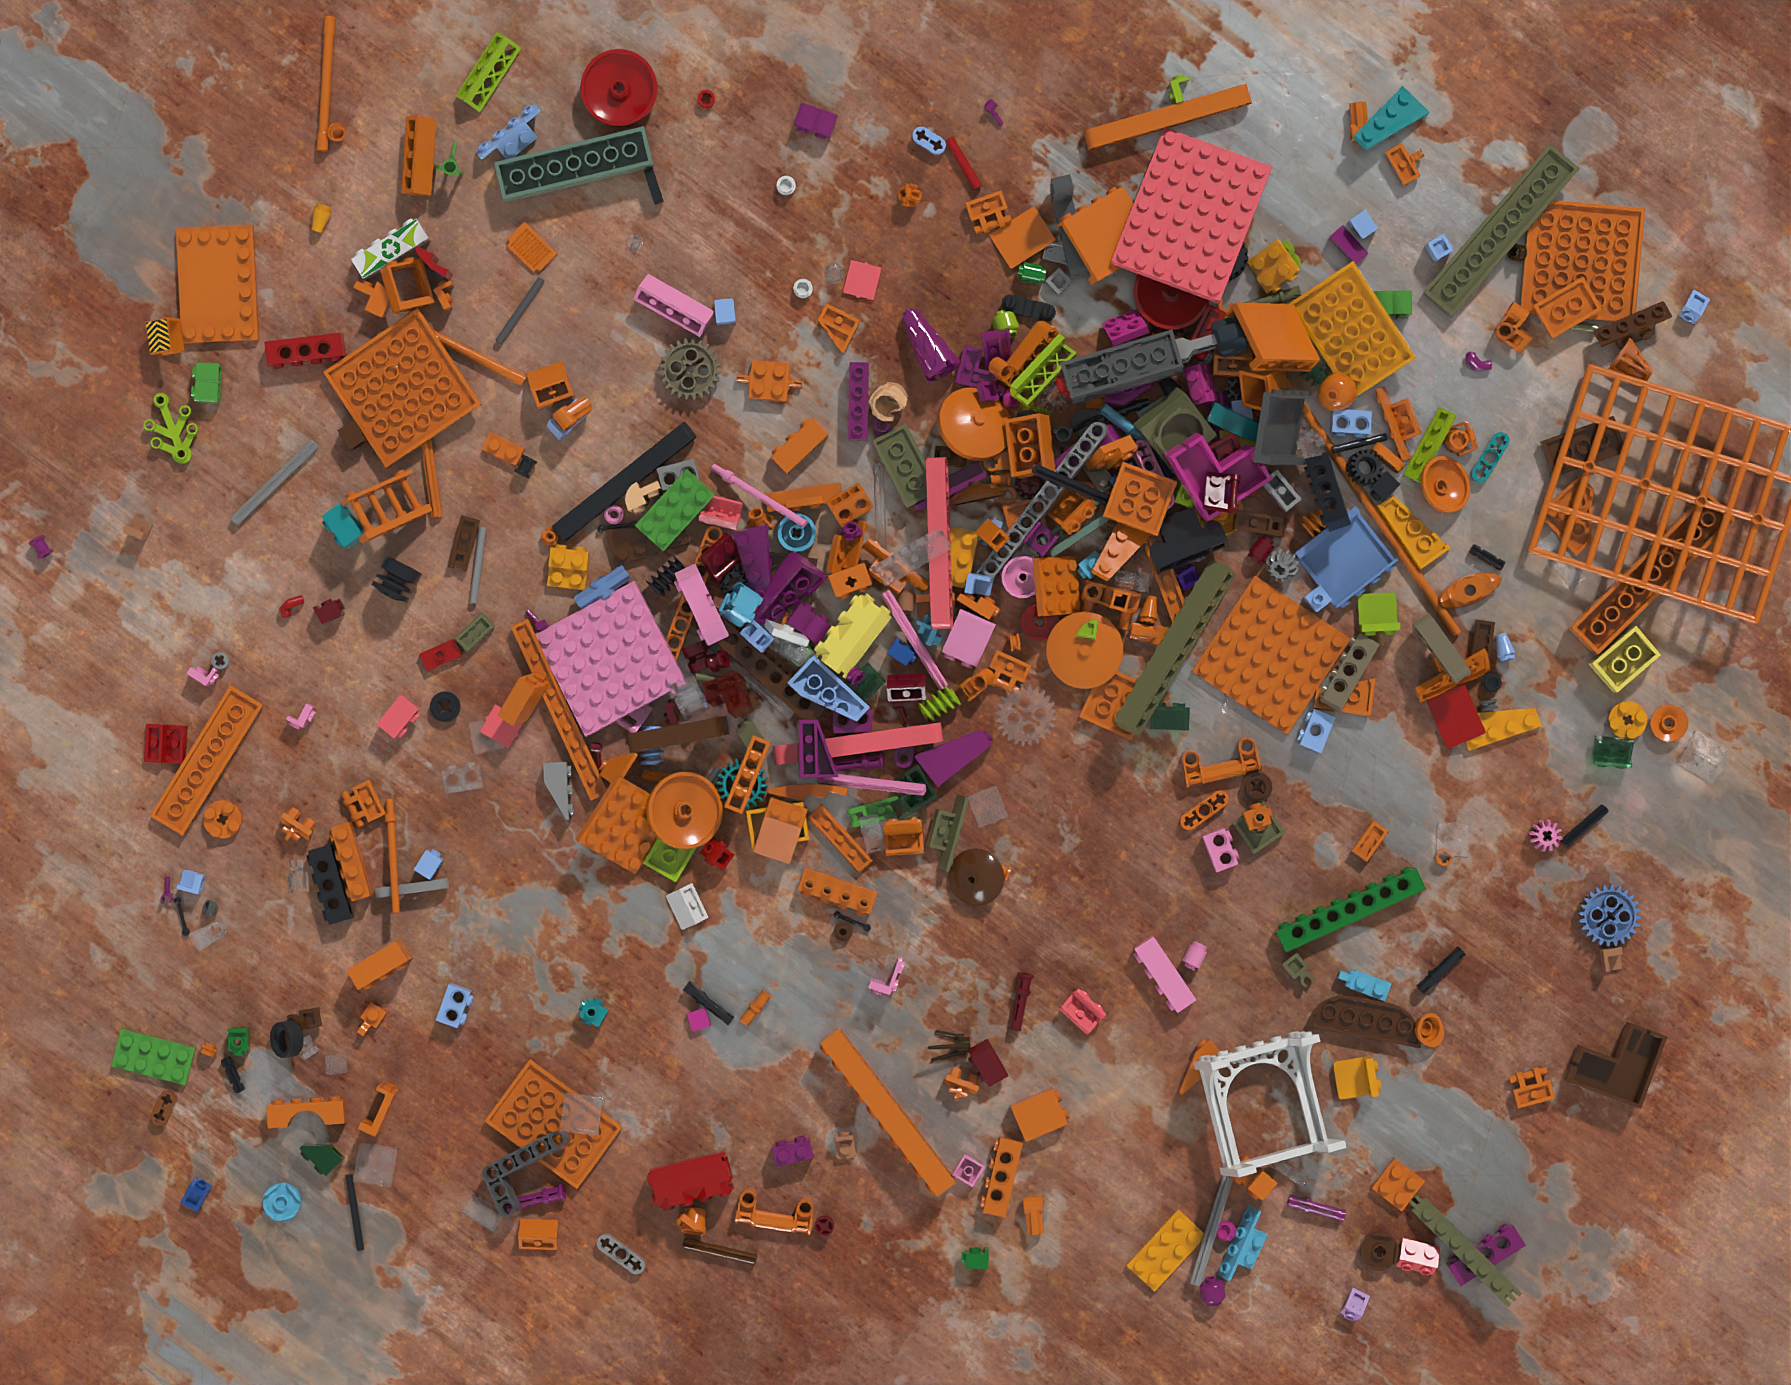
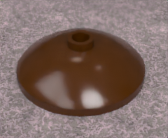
(976, 492)
(987, 874)

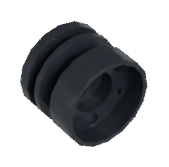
(396, 579)

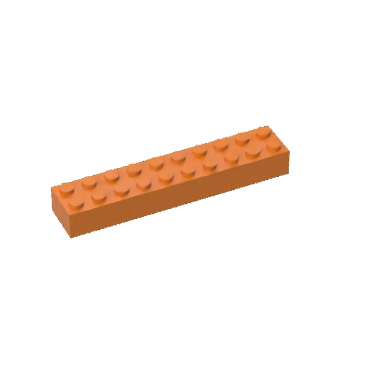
(1624, 602)
(888, 1112)

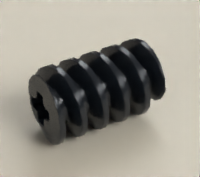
(665, 578)

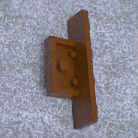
(1635, 326)

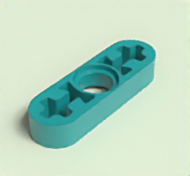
(1501, 447)

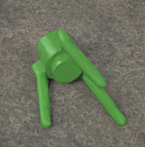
(450, 165)

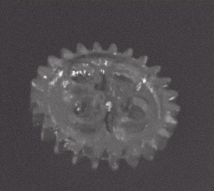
(1015, 728)

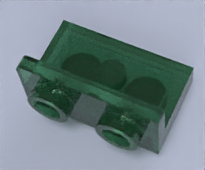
(1612, 752)

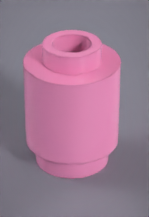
(1194, 955)

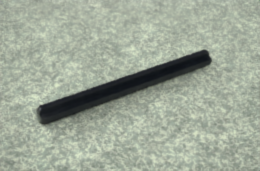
(1070, 484)

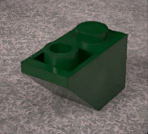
(323, 1156)

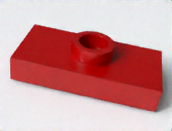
(440, 654)

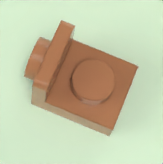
(139, 528)
(845, 1145)

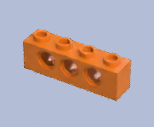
(747, 774)
(999, 1206)

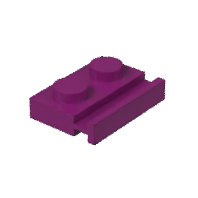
(996, 344)

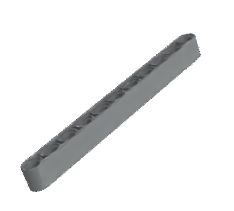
(1047, 501)

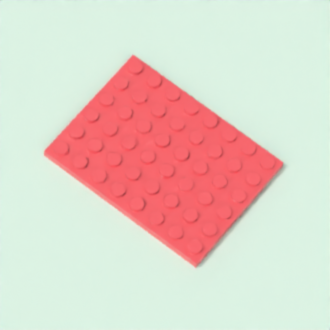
(1191, 215)

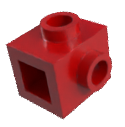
(717, 853)

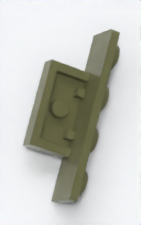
(946, 830)

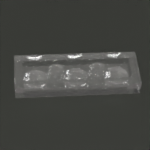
(1571, 575)

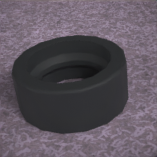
(295, 1039)

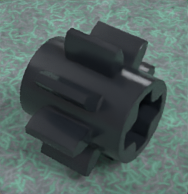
(1231, 392)

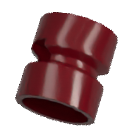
(697, 656)

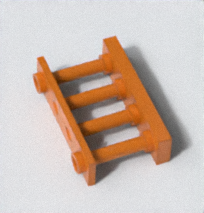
(386, 525)

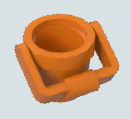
(1457, 439)
(693, 1221)

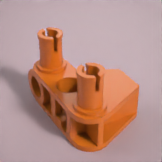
(1106, 597)

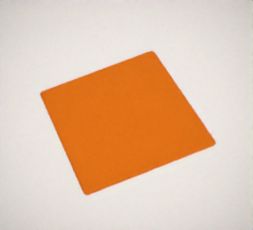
(1022, 237)

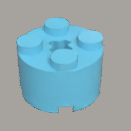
(796, 544)
(740, 605)

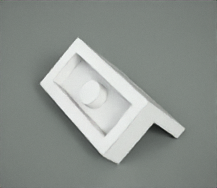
(687, 906)

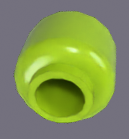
(1005, 319)

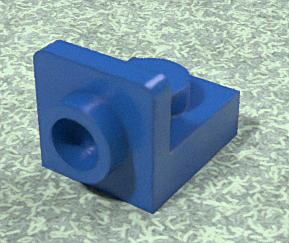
(196, 1194)

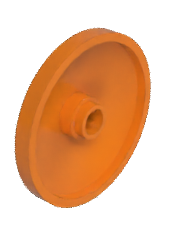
(973, 427)
(1084, 661)
(684, 810)

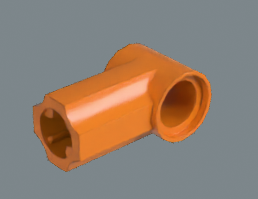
(1358, 117)
(569, 415)
(1152, 634)
(1033, 1209)

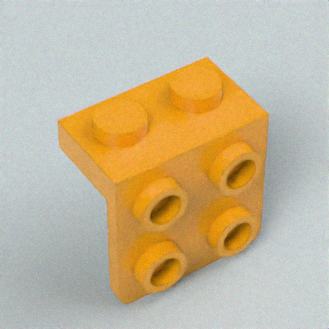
(1356, 1077)

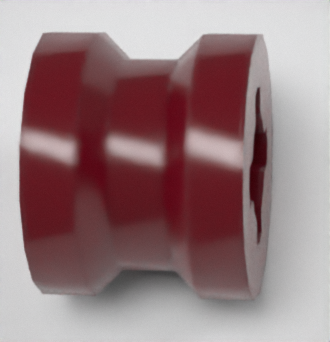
(718, 661)
(822, 1228)

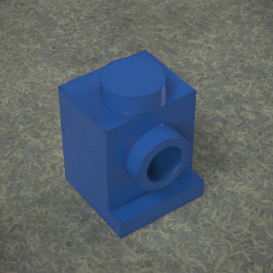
(902, 652)

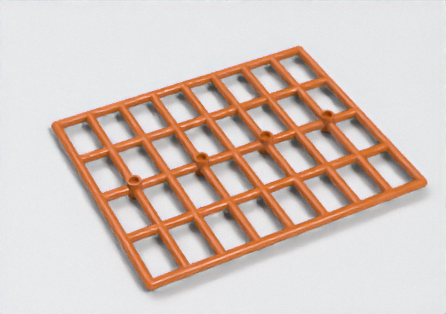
(1672, 493)

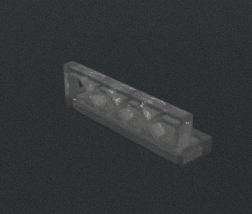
(912, 557)

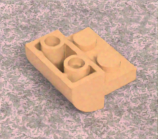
(636, 496)

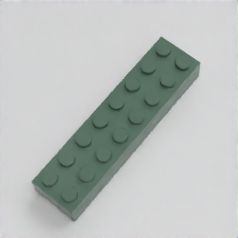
(574, 164)

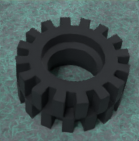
(1357, 475)

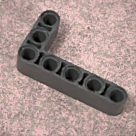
(1062, 198)
(519, 1163)

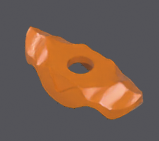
(1455, 596)

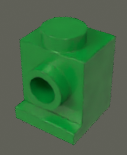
(241, 1033)
(975, 1258)

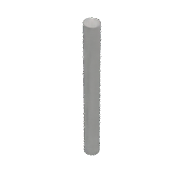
(477, 565)

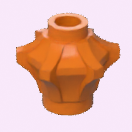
(758, 517)

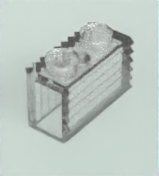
(482, 1213)

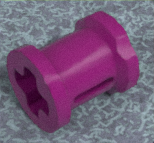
(41, 547)

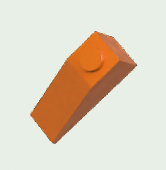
(1192, 1076)

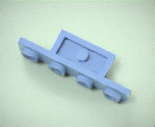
(513, 137)

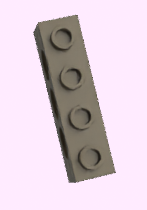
(1367, 648)

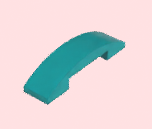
(1233, 421)

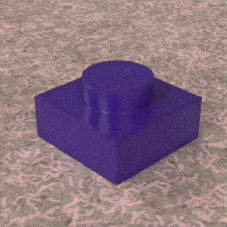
(1187, 577)

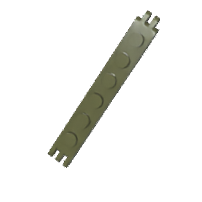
(1464, 1249)

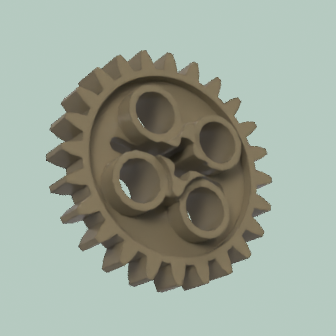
(678, 355)

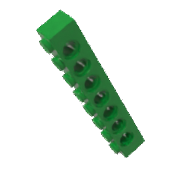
(1413, 886)

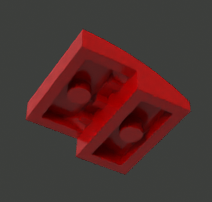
(431, 260)
(165, 743)

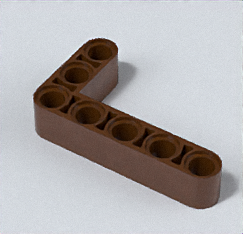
(678, 734)

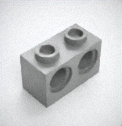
(676, 470)

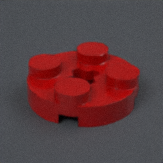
(1031, 629)

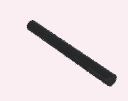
(354, 1212)

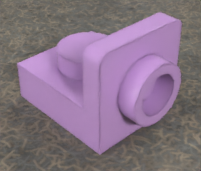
(1355, 1305)

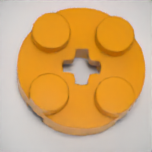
(1616, 721)

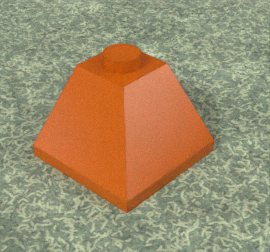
(618, 766)

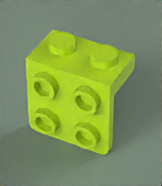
(1378, 613)

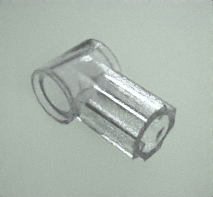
(1138, 581)

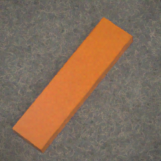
(840, 838)

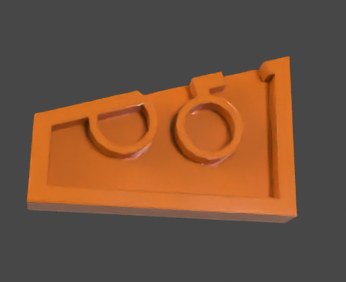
(1358, 703)

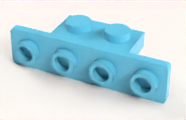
(1245, 1245)

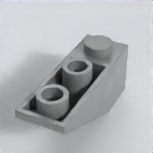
(557, 781)

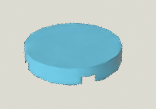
(281, 1202)

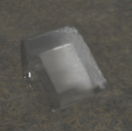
(336, 1064)

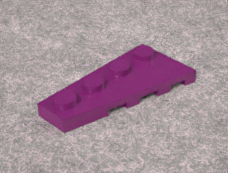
(754, 554)

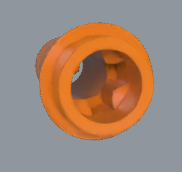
(1149, 610)

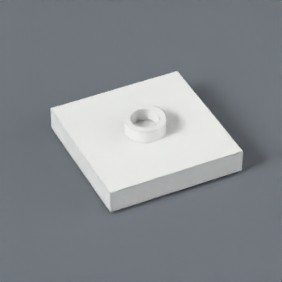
(786, 632)

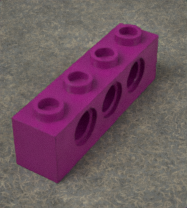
(858, 401)
(1496, 1254)

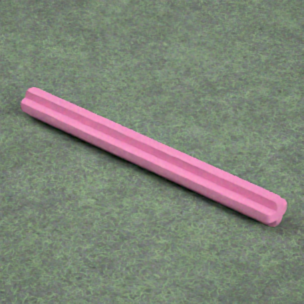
(914, 639)
(875, 784)

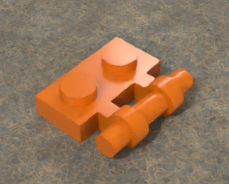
(987, 206)
(1009, 666)
(368, 800)
(1533, 1093)

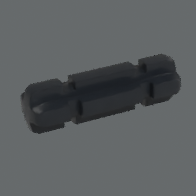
(1487, 557)
(232, 1074)

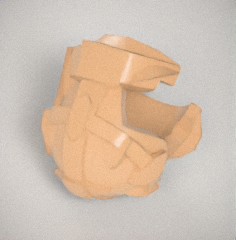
(887, 399)

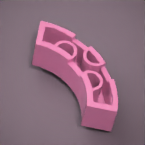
(703, 607)

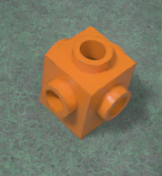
(1250, 817)

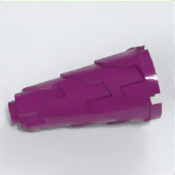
(928, 347)

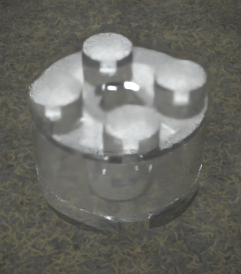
(689, 697)

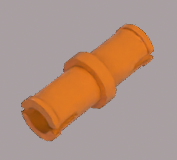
(755, 1007)

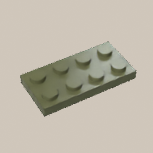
(904, 464)

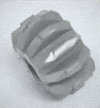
(1282, 565)

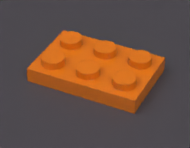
(1567, 307)

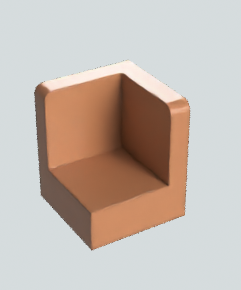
(1611, 958)

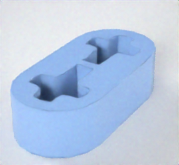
(926, 144)

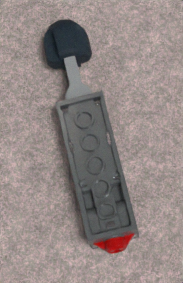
(1143, 361)

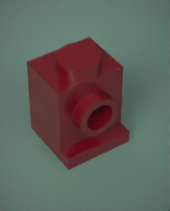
(329, 611)

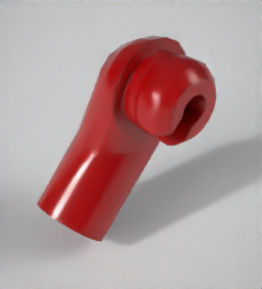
(285, 608)

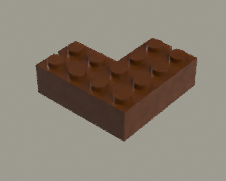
(1624, 1075)

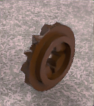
(1256, 796)

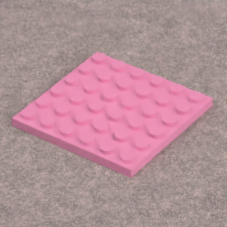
(610, 658)

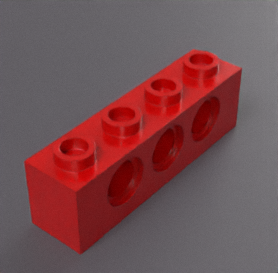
(275, 348)

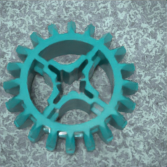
(729, 773)

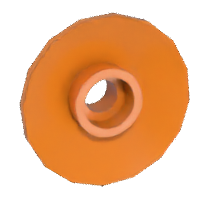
(1678, 725)

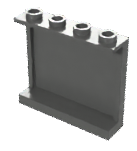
(1280, 427)

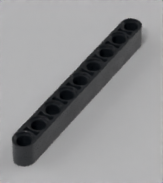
(619, 484)

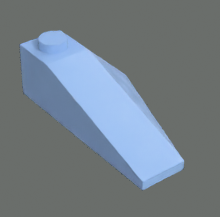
(825, 688)

